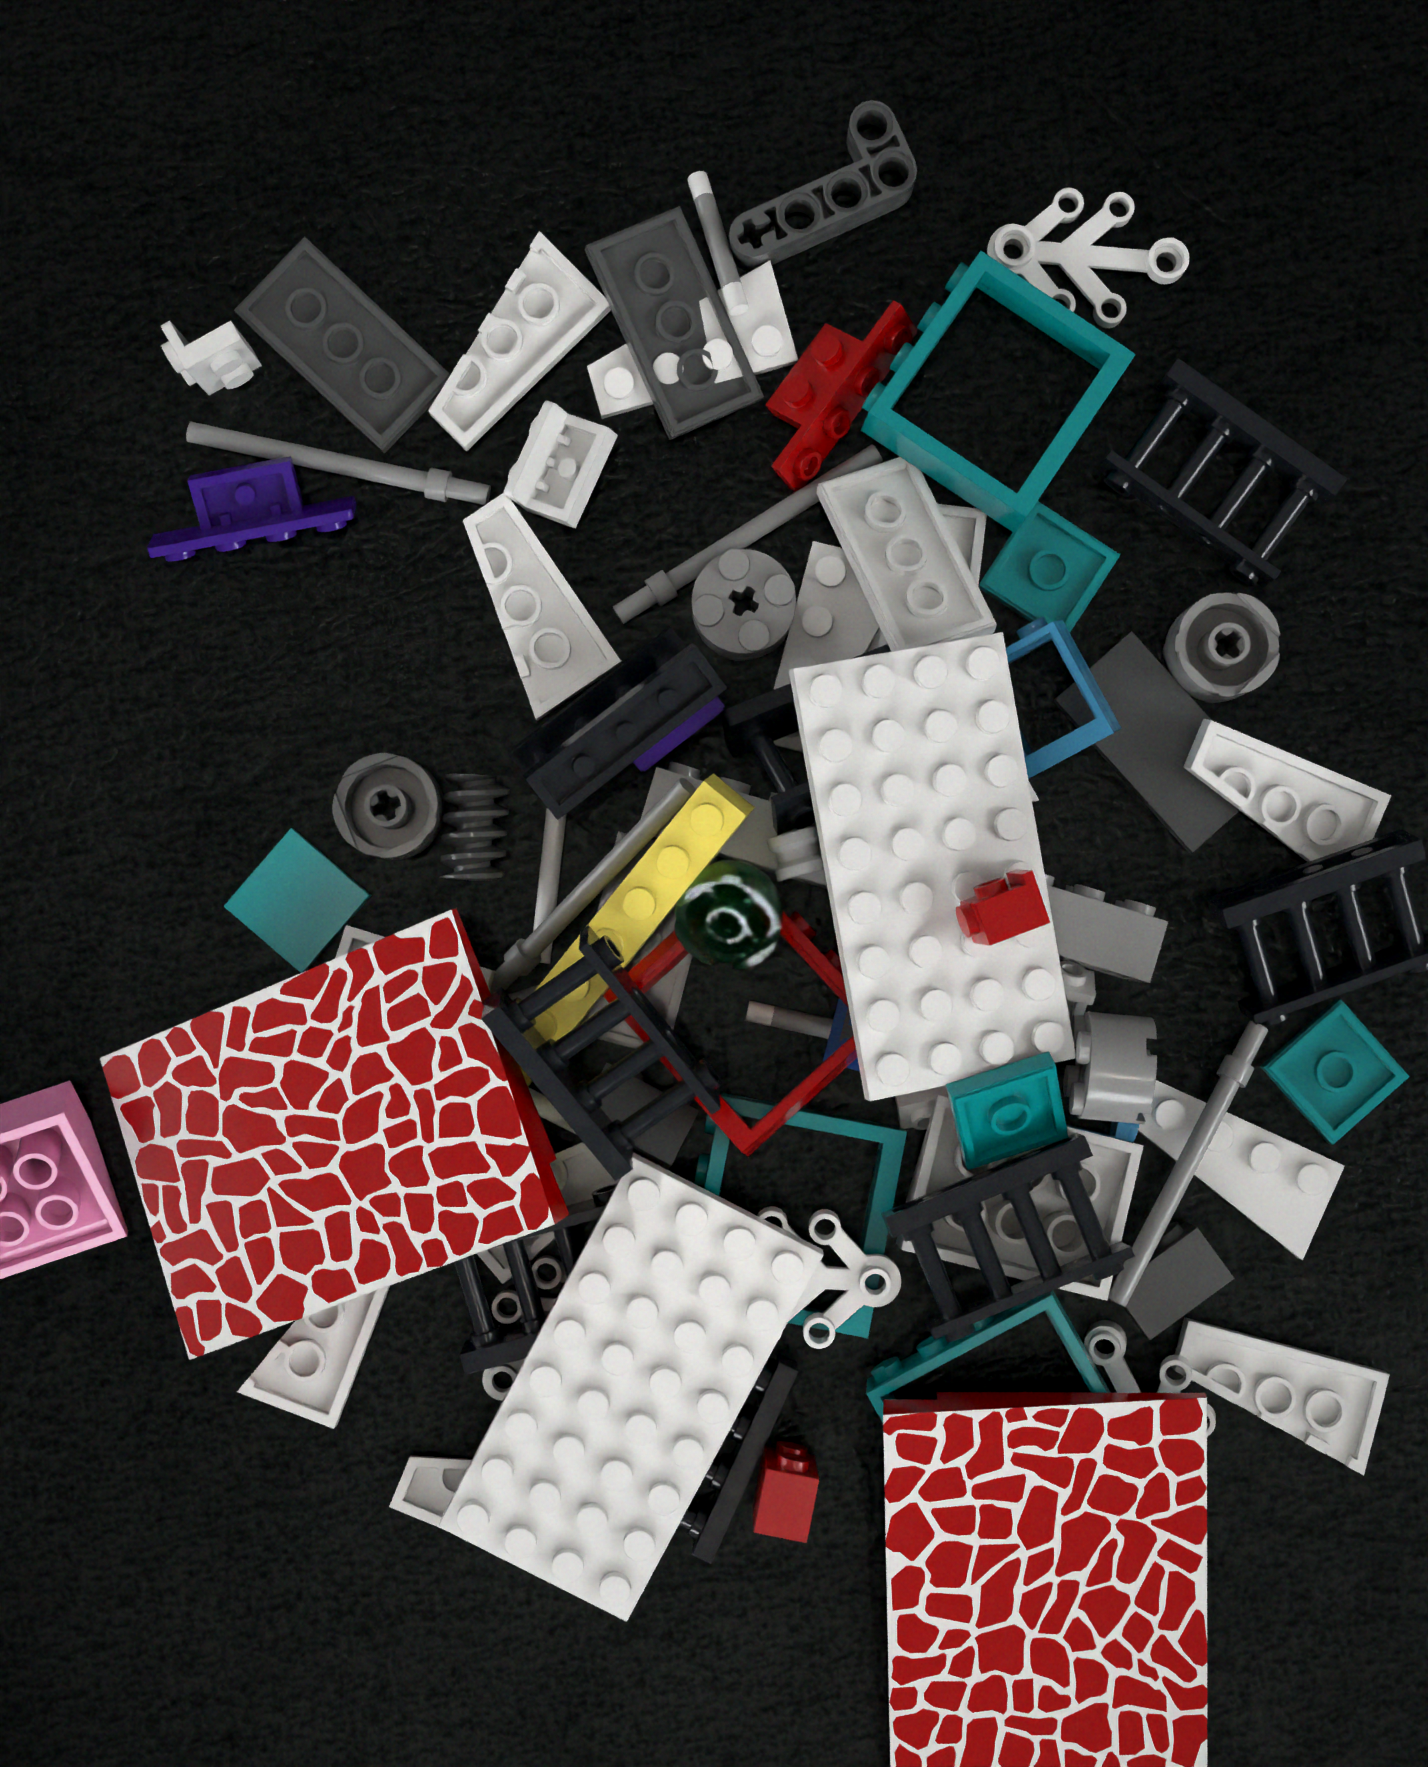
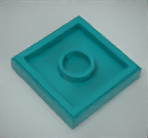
(1048, 569)
(297, 900)
(1334, 1071)
(1007, 1110)

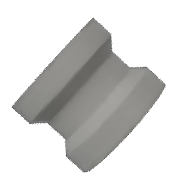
(796, 853)

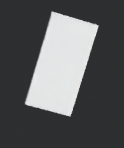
(905, 556)

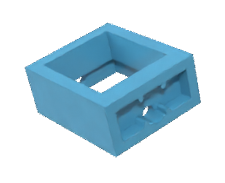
(1105, 723)

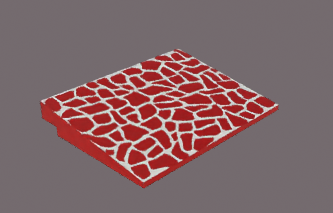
(331, 1136)
(1047, 1579)

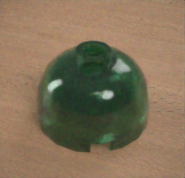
(730, 915)

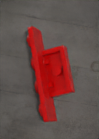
(830, 388)

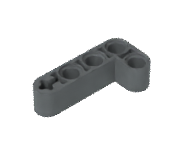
(816, 200)

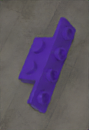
(248, 505)

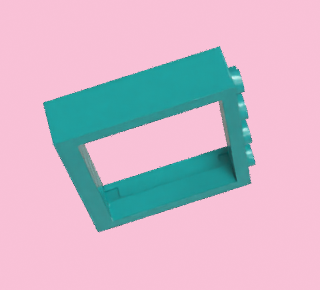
(943, 463)
(882, 1189)
(935, 1352)

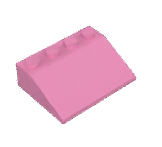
(52, 1182)

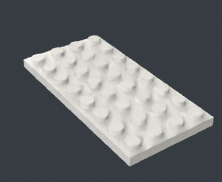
(912, 809)
(631, 1387)

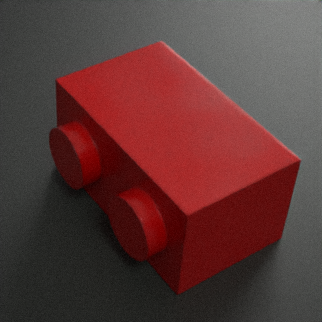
(785, 1492)

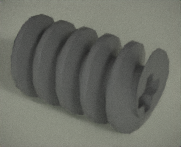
(474, 827)

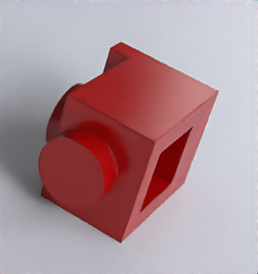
(1002, 908)

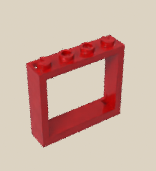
(827, 967)

